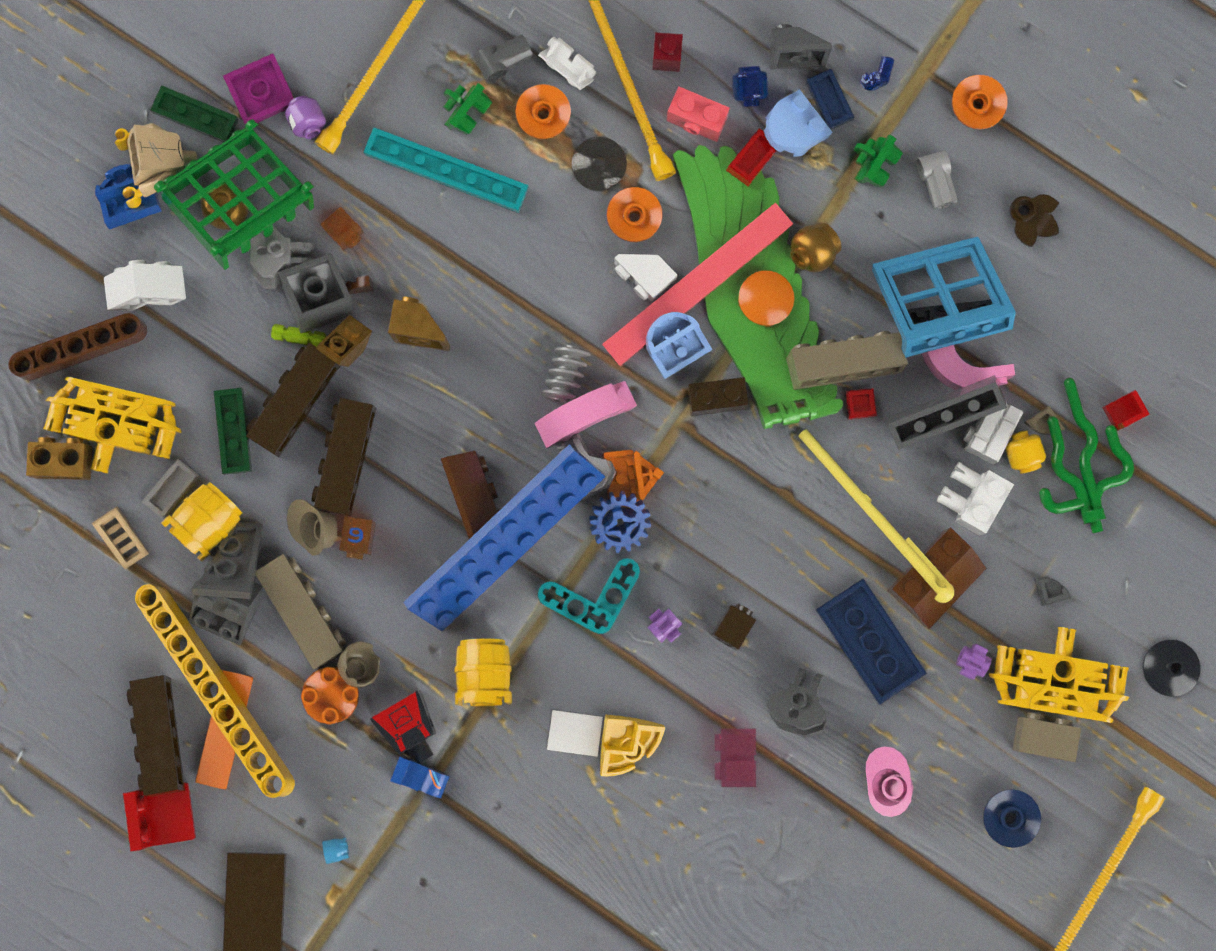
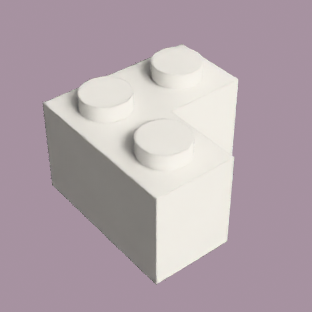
(144, 284)

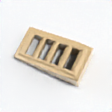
(112, 543)

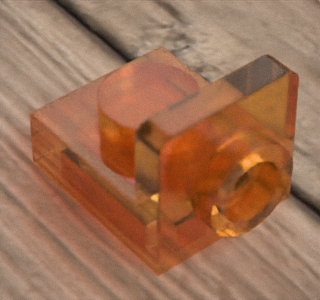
(342, 229)

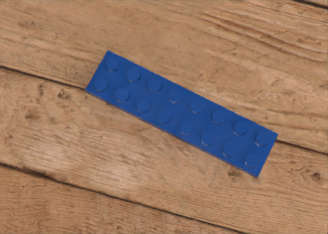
(504, 538)

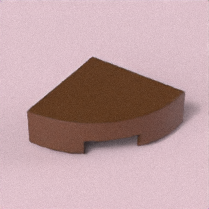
(361, 285)

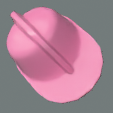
(888, 781)

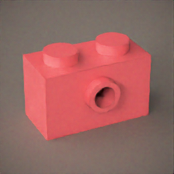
(697, 114)

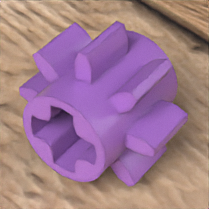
(665, 625)
(973, 661)

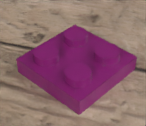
(259, 89)

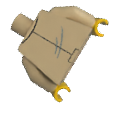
(153, 158)

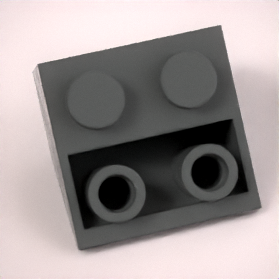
(224, 615)

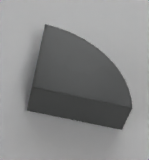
(1051, 591)

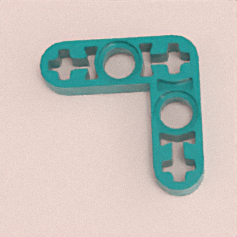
(601, 605)

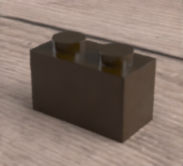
(717, 396)
(734, 626)

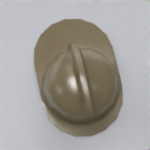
(312, 527)

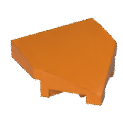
(632, 474)

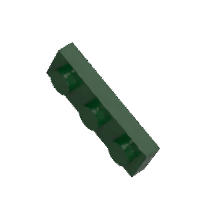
(194, 114)
(232, 431)

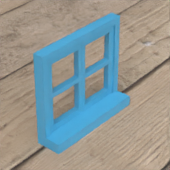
(956, 326)

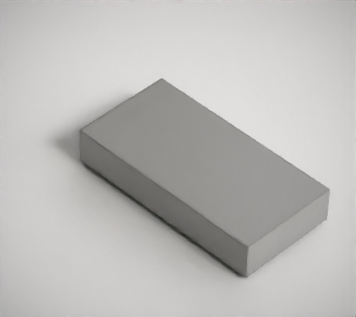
(171, 489)

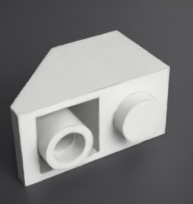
(647, 273)

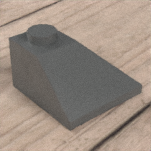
(797, 48)

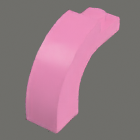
(956, 373)
(584, 412)

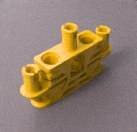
(117, 402)
(1055, 699)

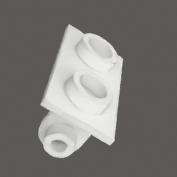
(576, 71)

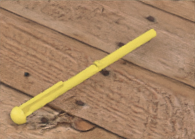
(907, 548)

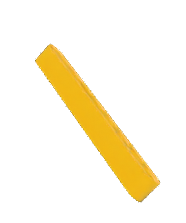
(226, 694)

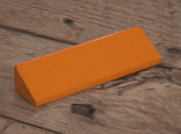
(217, 752)

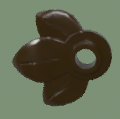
(1038, 218)

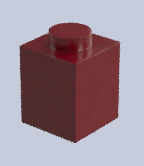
(667, 52)

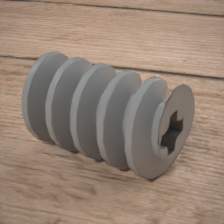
(565, 374)

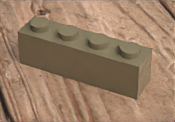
(846, 360)
(300, 611)

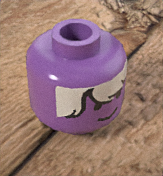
(305, 117)

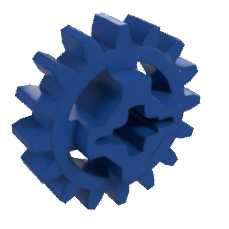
(608, 525)

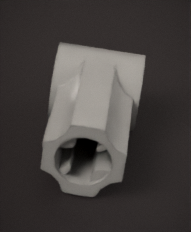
(936, 172)

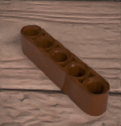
(64, 347)

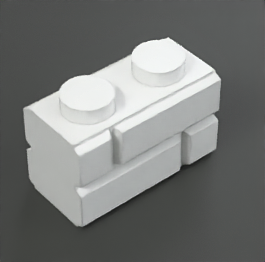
(992, 434)

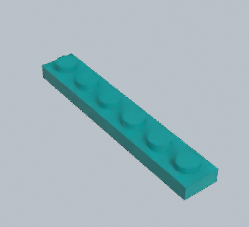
(446, 170)

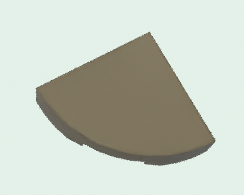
(1039, 421)

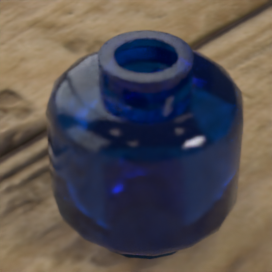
(750, 85)

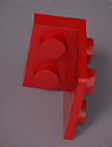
(158, 818)

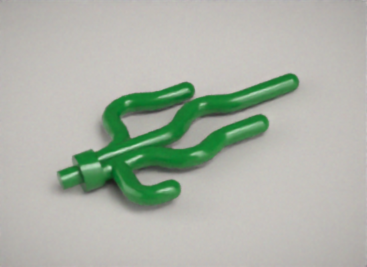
(1087, 494)

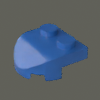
(114, 203)

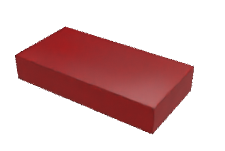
(751, 158)

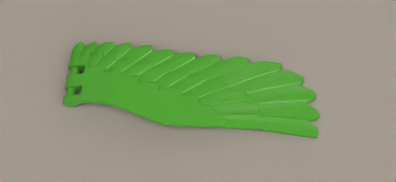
(719, 211)

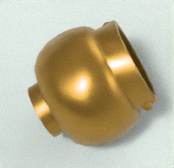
(221, 197)
(815, 247)

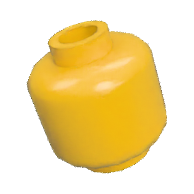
(1025, 452)

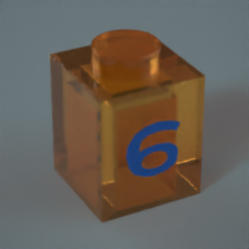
(357, 537)

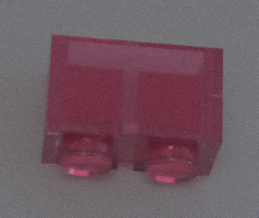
(737, 754)

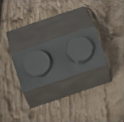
(316, 293)

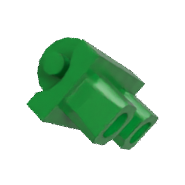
(473, 98)
(872, 157)

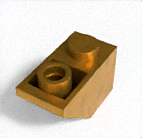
(346, 342)

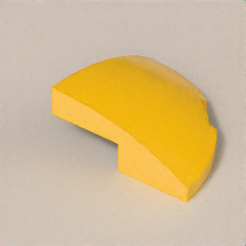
(626, 742)

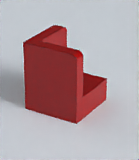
(1126, 410)

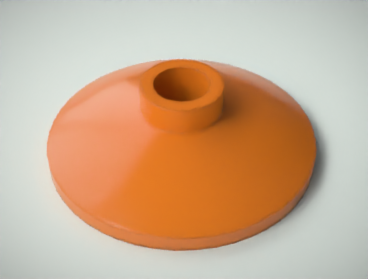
(988, 93)
(539, 99)
(634, 201)

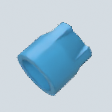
(335, 850)

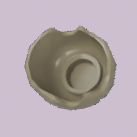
(359, 664)

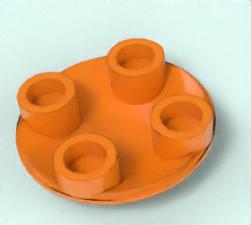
(766, 298)
(328, 696)

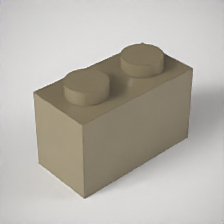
(1045, 738)

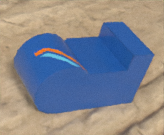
(419, 777)

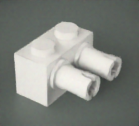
(984, 502)

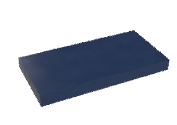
(871, 641)

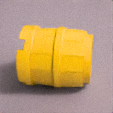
(203, 520)
(482, 672)

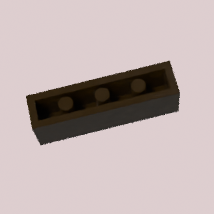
(293, 400)
(344, 457)
(156, 736)

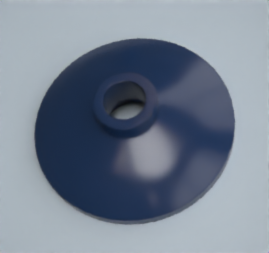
(1026, 820)

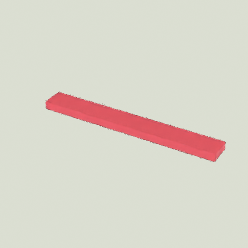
(700, 281)

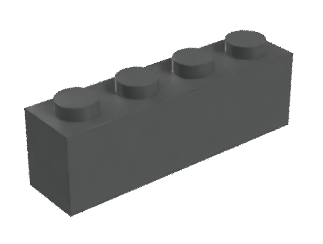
(947, 412)

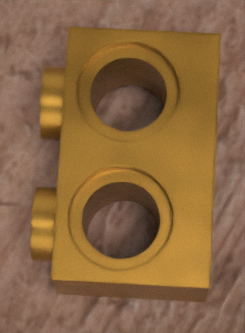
(59, 465)

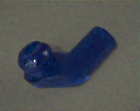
(879, 78)

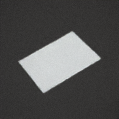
(574, 733)

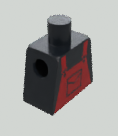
(407, 726)

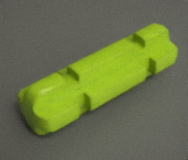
(293, 335)

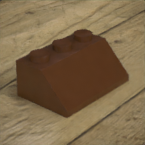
(470, 489)
(957, 564)

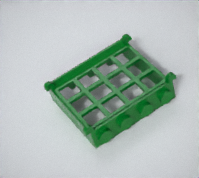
(262, 220)

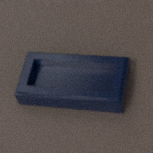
(829, 99)

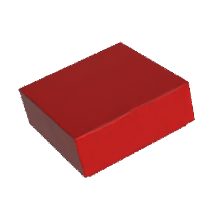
(860, 403)

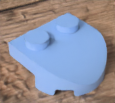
(795, 125)
(675, 342)

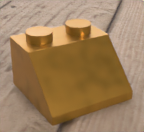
(414, 325)

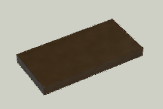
(254, 901)

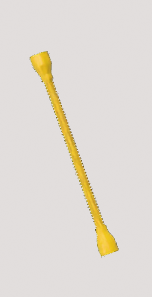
(331, 136)
(660, 163)
(1147, 805)

